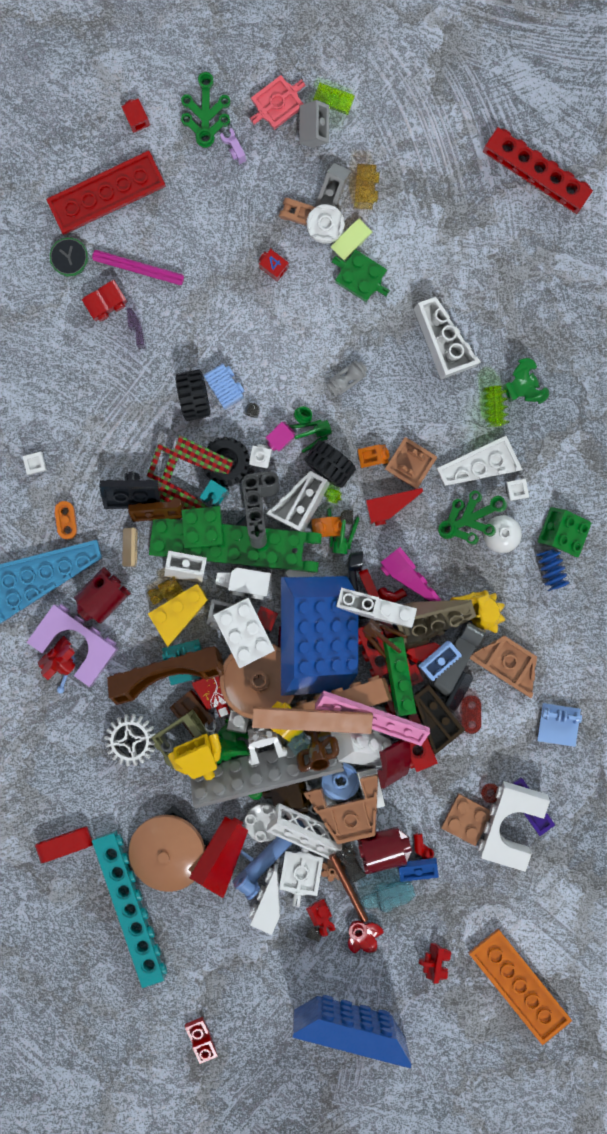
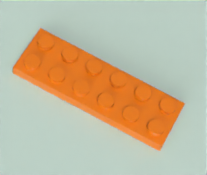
(520, 986)

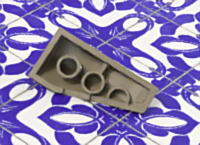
(434, 619)

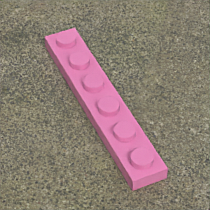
(382, 721)

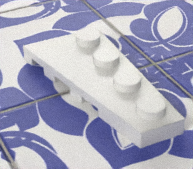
(485, 462)

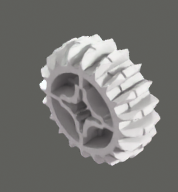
(129, 731)

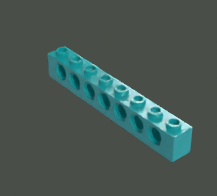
(147, 975)

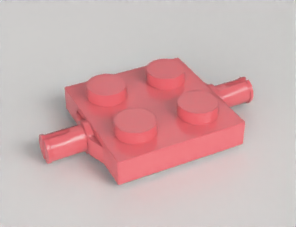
(277, 102)

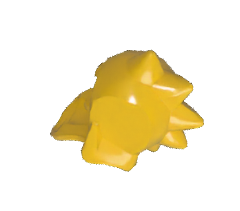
(486, 610)

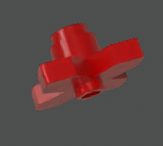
(58, 659)

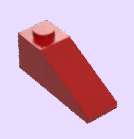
(386, 507)

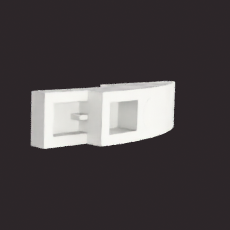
(376, 608)

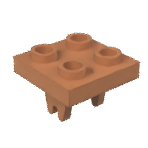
(410, 463)

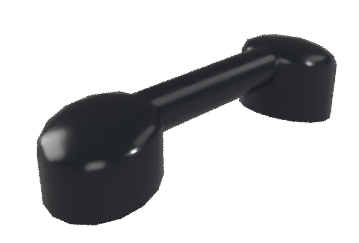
(355, 564)

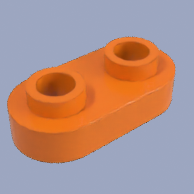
(64, 521)

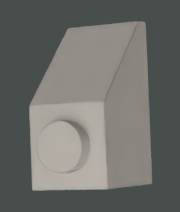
(333, 185)

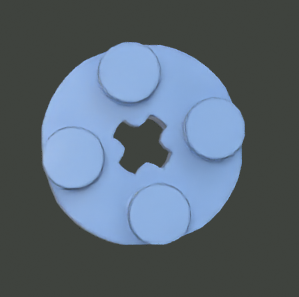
(341, 793)

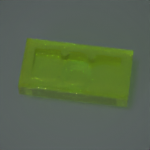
(335, 98)

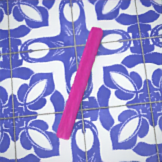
(138, 267)

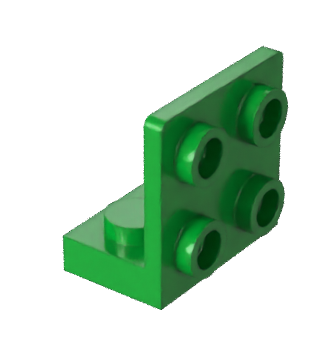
(564, 531)

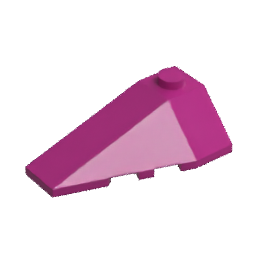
(403, 570)

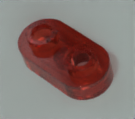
(469, 714)

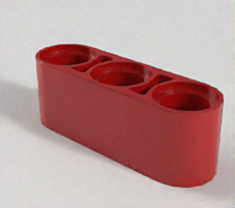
(63, 844)

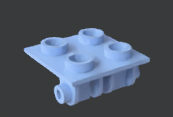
(559, 724)

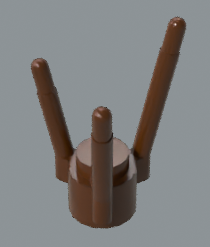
(373, 630)

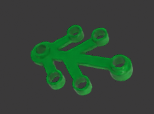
(206, 113)
(469, 518)

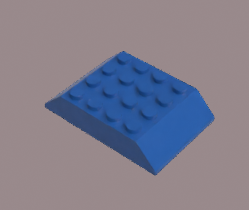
(316, 636)
(351, 1029)

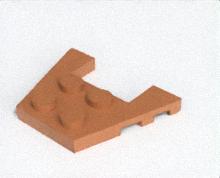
(349, 819)

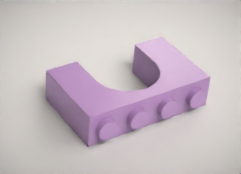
(99, 649)

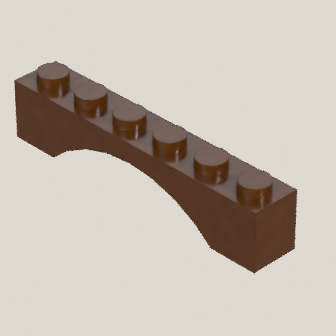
(128, 685)

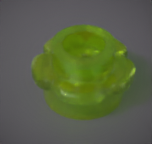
(333, 495)

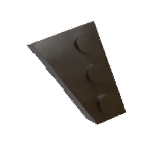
(437, 717)

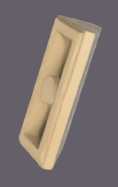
(130, 540)

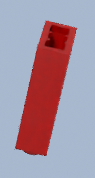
(220, 857)

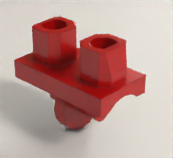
(433, 962)

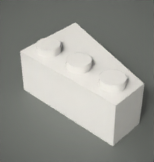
(361, 748)

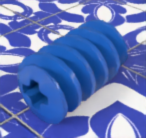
(553, 569)

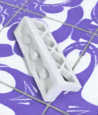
(303, 837)

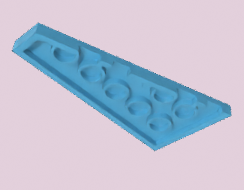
(35, 576)

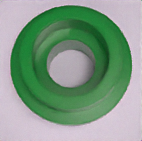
(303, 415)

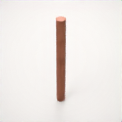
(348, 887)

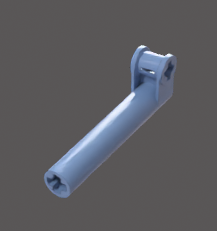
(247, 879)

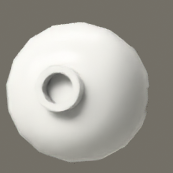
(507, 534)

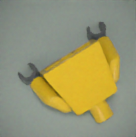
(196, 756)

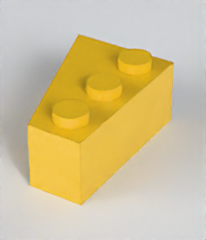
(178, 612)

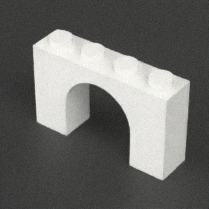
(510, 800)

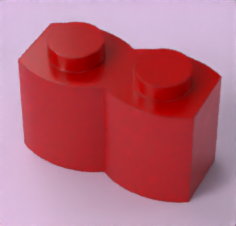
(104, 301)

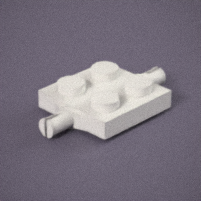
(301, 874)

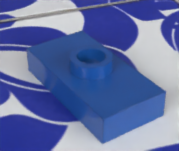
(419, 870)

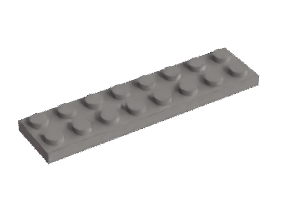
(239, 778)

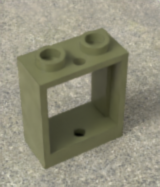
(193, 723)

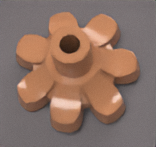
(327, 870)

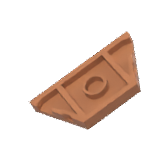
(509, 663)

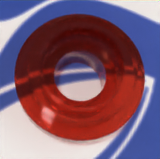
(490, 799)

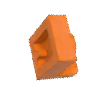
(373, 455)

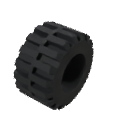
(192, 395)
(243, 463)
(330, 463)

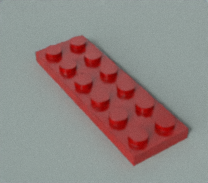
(106, 192)

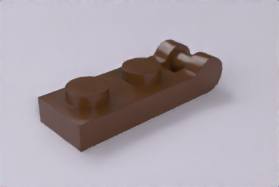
(156, 510)

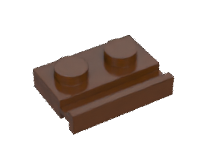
(189, 702)

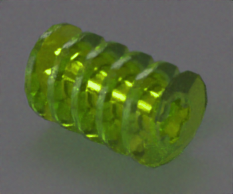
(494, 403)

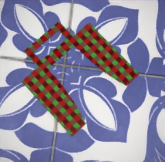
(191, 453)

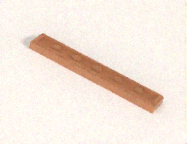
(312, 720)

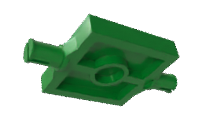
(360, 276)

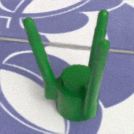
(321, 429)
(341, 545)

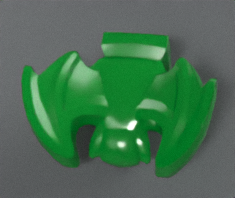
(525, 384)
(230, 745)

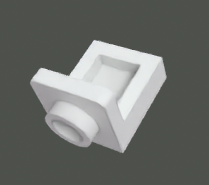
(260, 456)

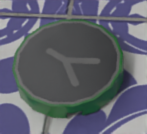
(68, 257)

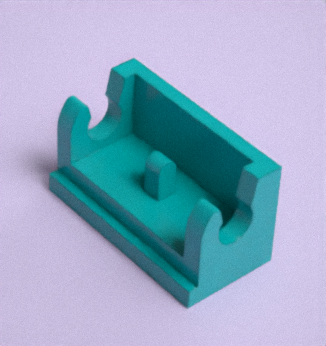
(215, 492)

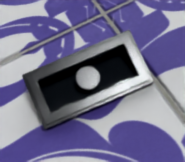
(459, 691)

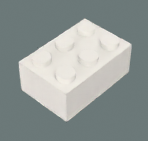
(243, 632)

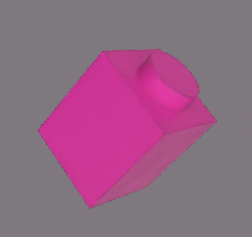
(280, 437)

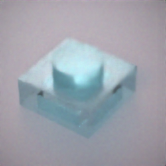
(298, 743)

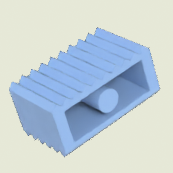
(223, 385)
(440, 660)

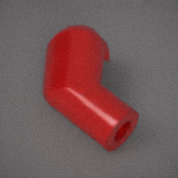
(390, 596)
(420, 848)

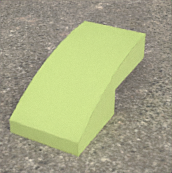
(351, 239)

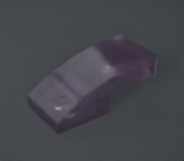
(134, 324)

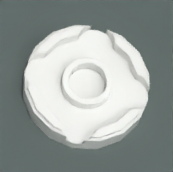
(325, 223)

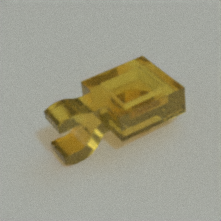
(167, 590)

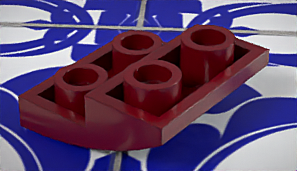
(394, 762)

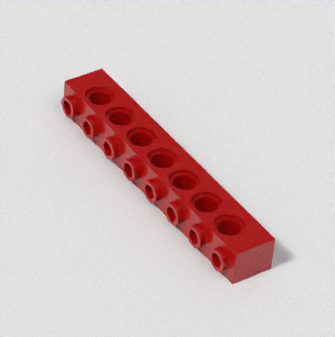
(426, 757)

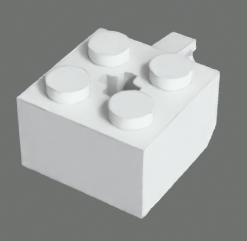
(246, 581)

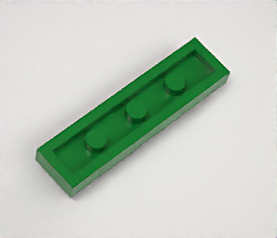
(399, 678)

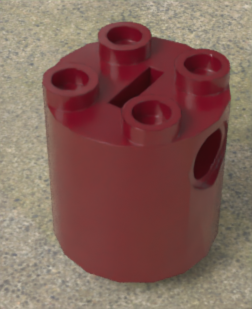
(100, 596)
(384, 850)

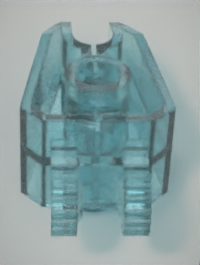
(388, 896)

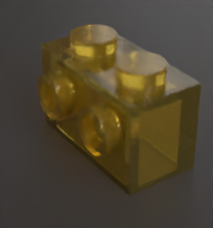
(365, 186)

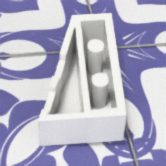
(301, 502)

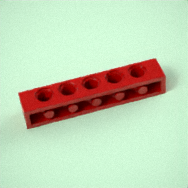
(539, 180)

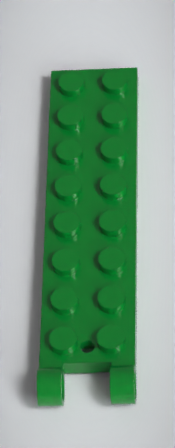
(237, 550)

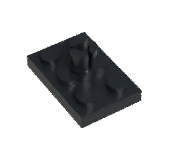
(130, 491)

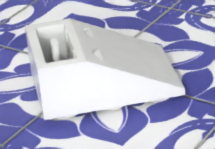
(267, 911)

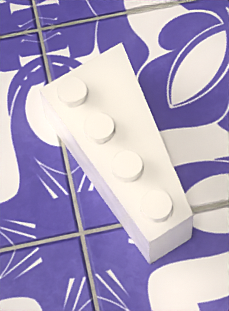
(444, 340)

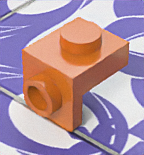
(327, 526)

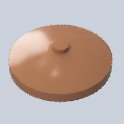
(253, 684)
(165, 852)

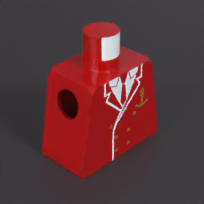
(211, 695)

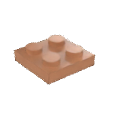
(466, 819)

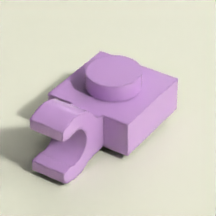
(236, 151)

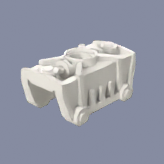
(262, 737)

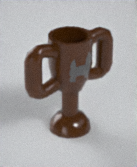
(317, 753)

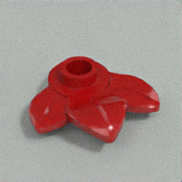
(366, 938)

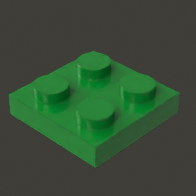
(202, 527)

